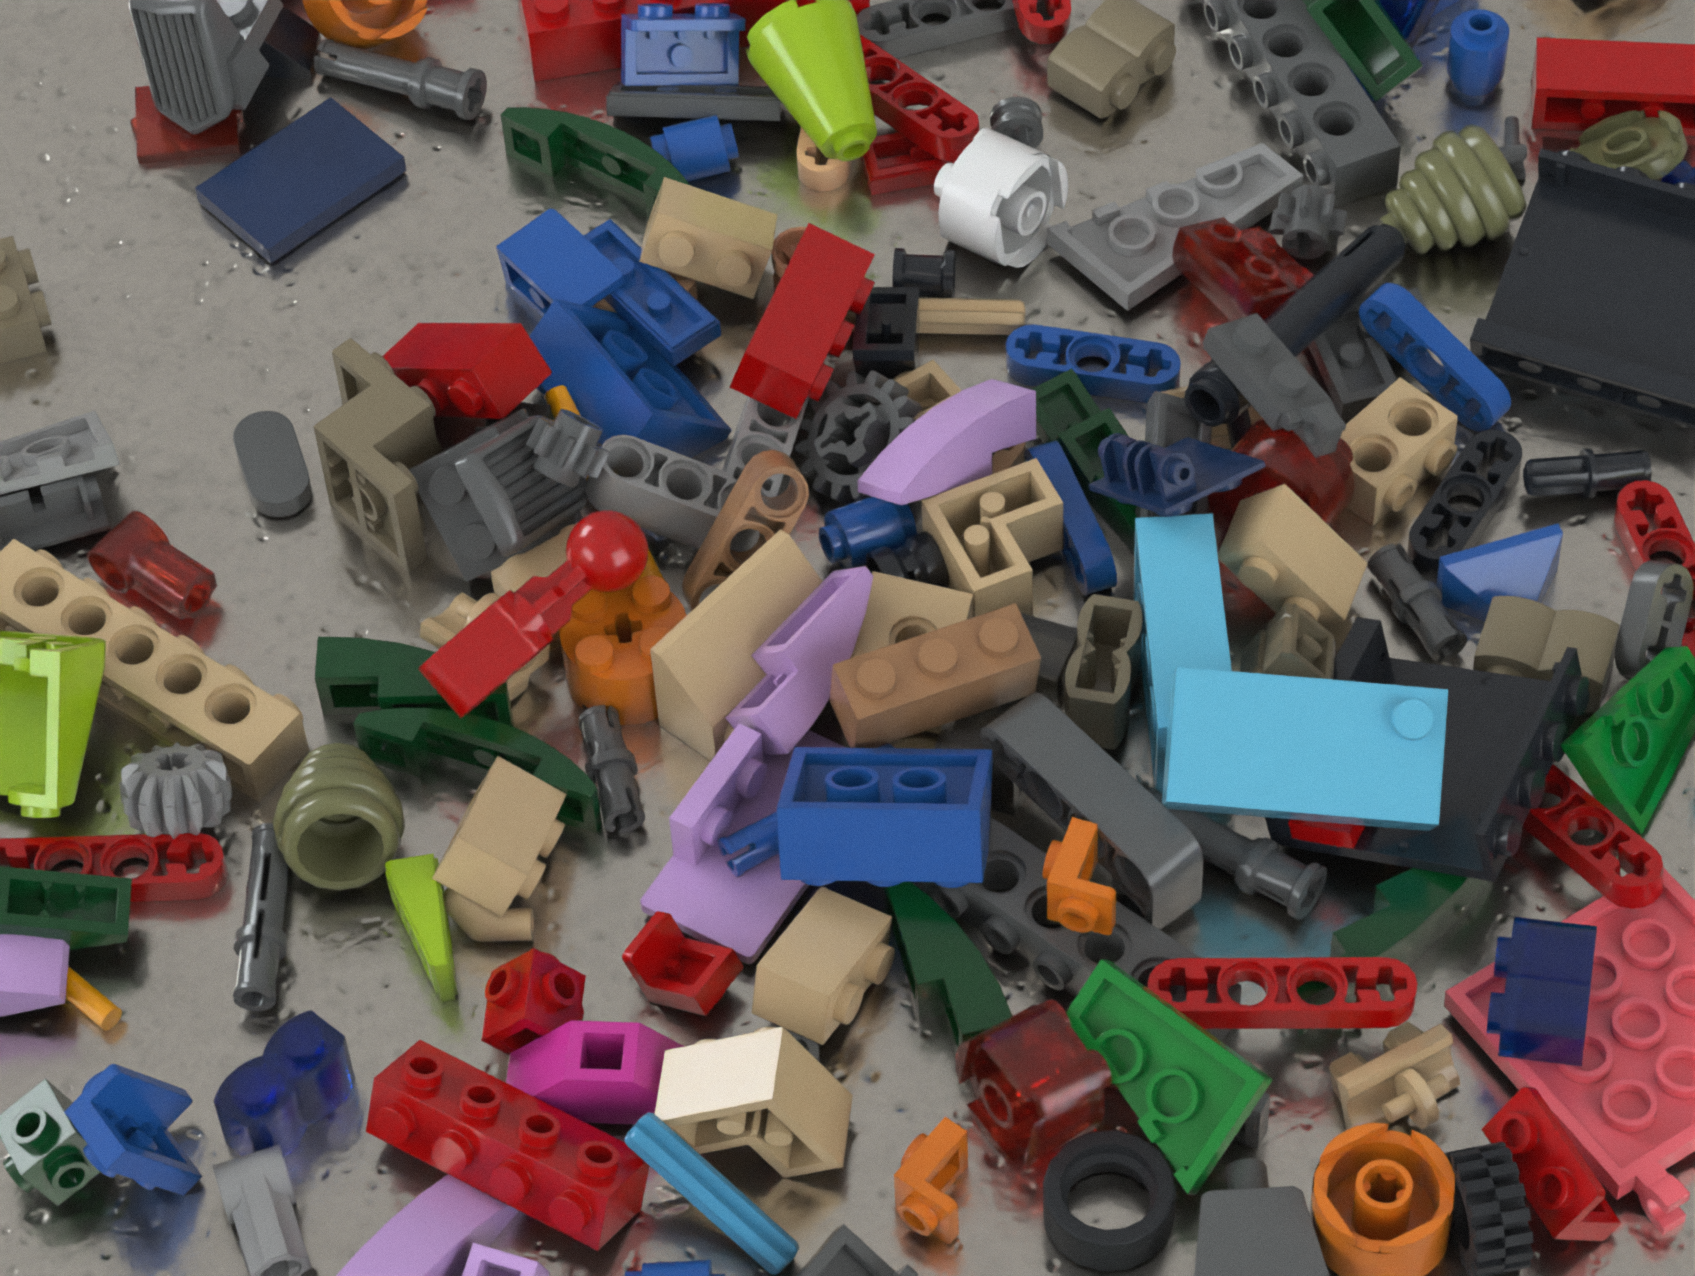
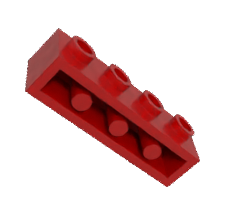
(507, 1144)

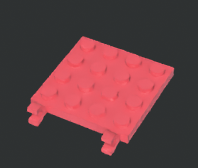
(1636, 1083)

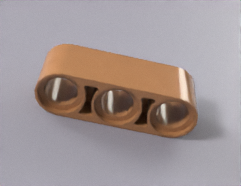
(742, 511)

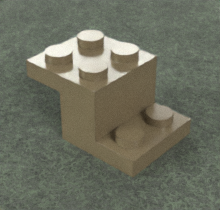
(371, 448)

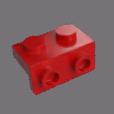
(1552, 1169)

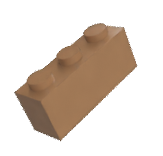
(935, 678)

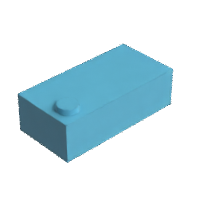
(1181, 613)
(1305, 748)

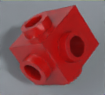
(530, 1000)

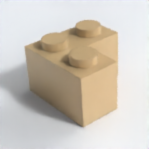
(992, 533)
(758, 1094)

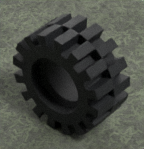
(1490, 1211)

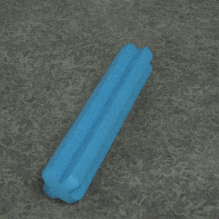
(712, 1193)

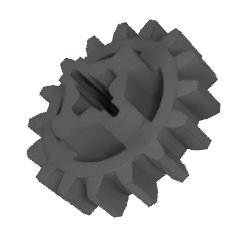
(853, 435)

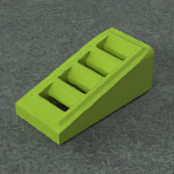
(424, 918)

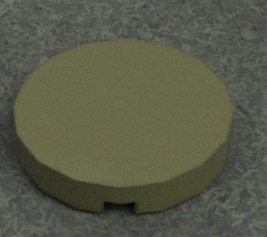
(1636, 142)

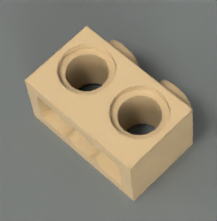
(1396, 448)

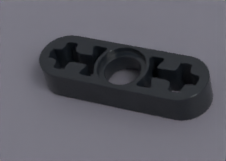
(1465, 479)

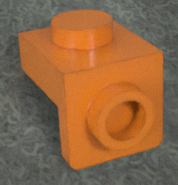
(1068, 872)
(926, 1174)

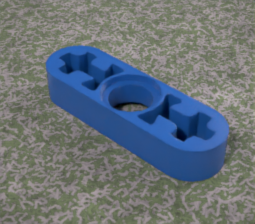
(1110, 383)
(1461, 383)
(1083, 540)

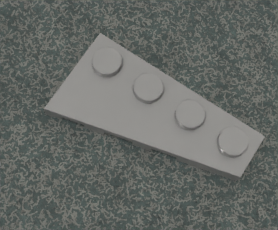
(1132, 245)
(55, 453)

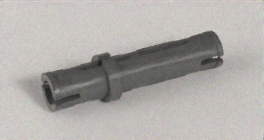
(258, 974)

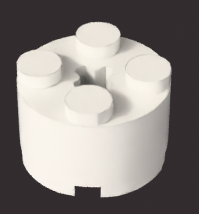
(1000, 198)

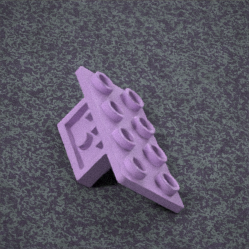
(696, 882)

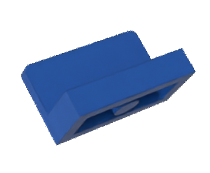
(556, 262)

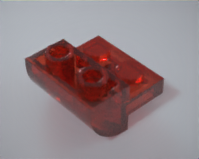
(1237, 268)

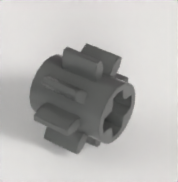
(1308, 222)
(568, 448)

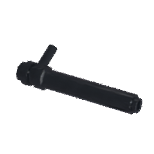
(1300, 321)

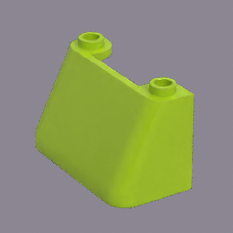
(46, 716)

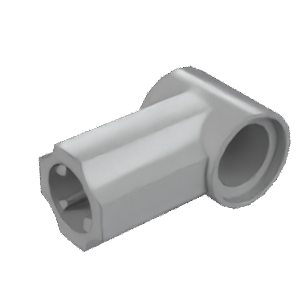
(260, 1204)

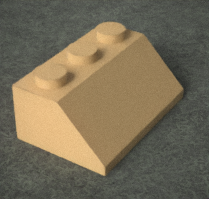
(707, 660)

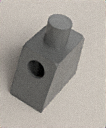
(1256, 1228)

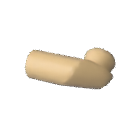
(486, 926)

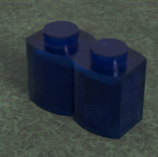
(1545, 991)
(293, 1084)

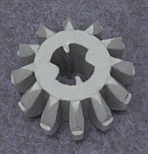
(175, 790)

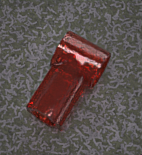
(142, 558)

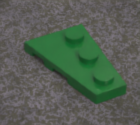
(1638, 738)
(1169, 1069)

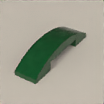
(553, 138)
(412, 736)

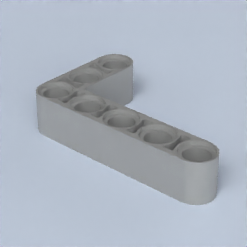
(656, 475)

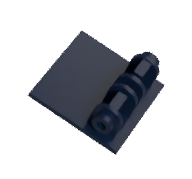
(1168, 477)

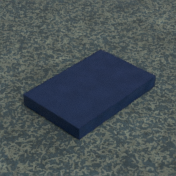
(300, 179)

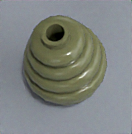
(1455, 194)
(338, 819)

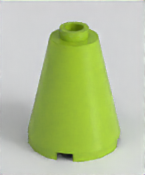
(818, 73)

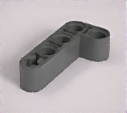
(1068, 775)

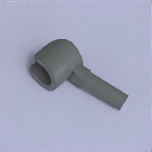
(1513, 150)

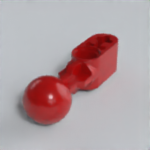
(602, 555)

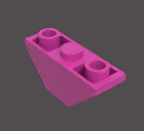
(594, 1070)

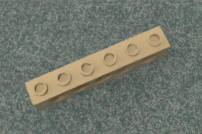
(154, 677)

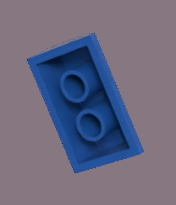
(623, 380)
(885, 816)

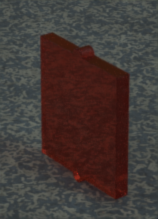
(163, 140)

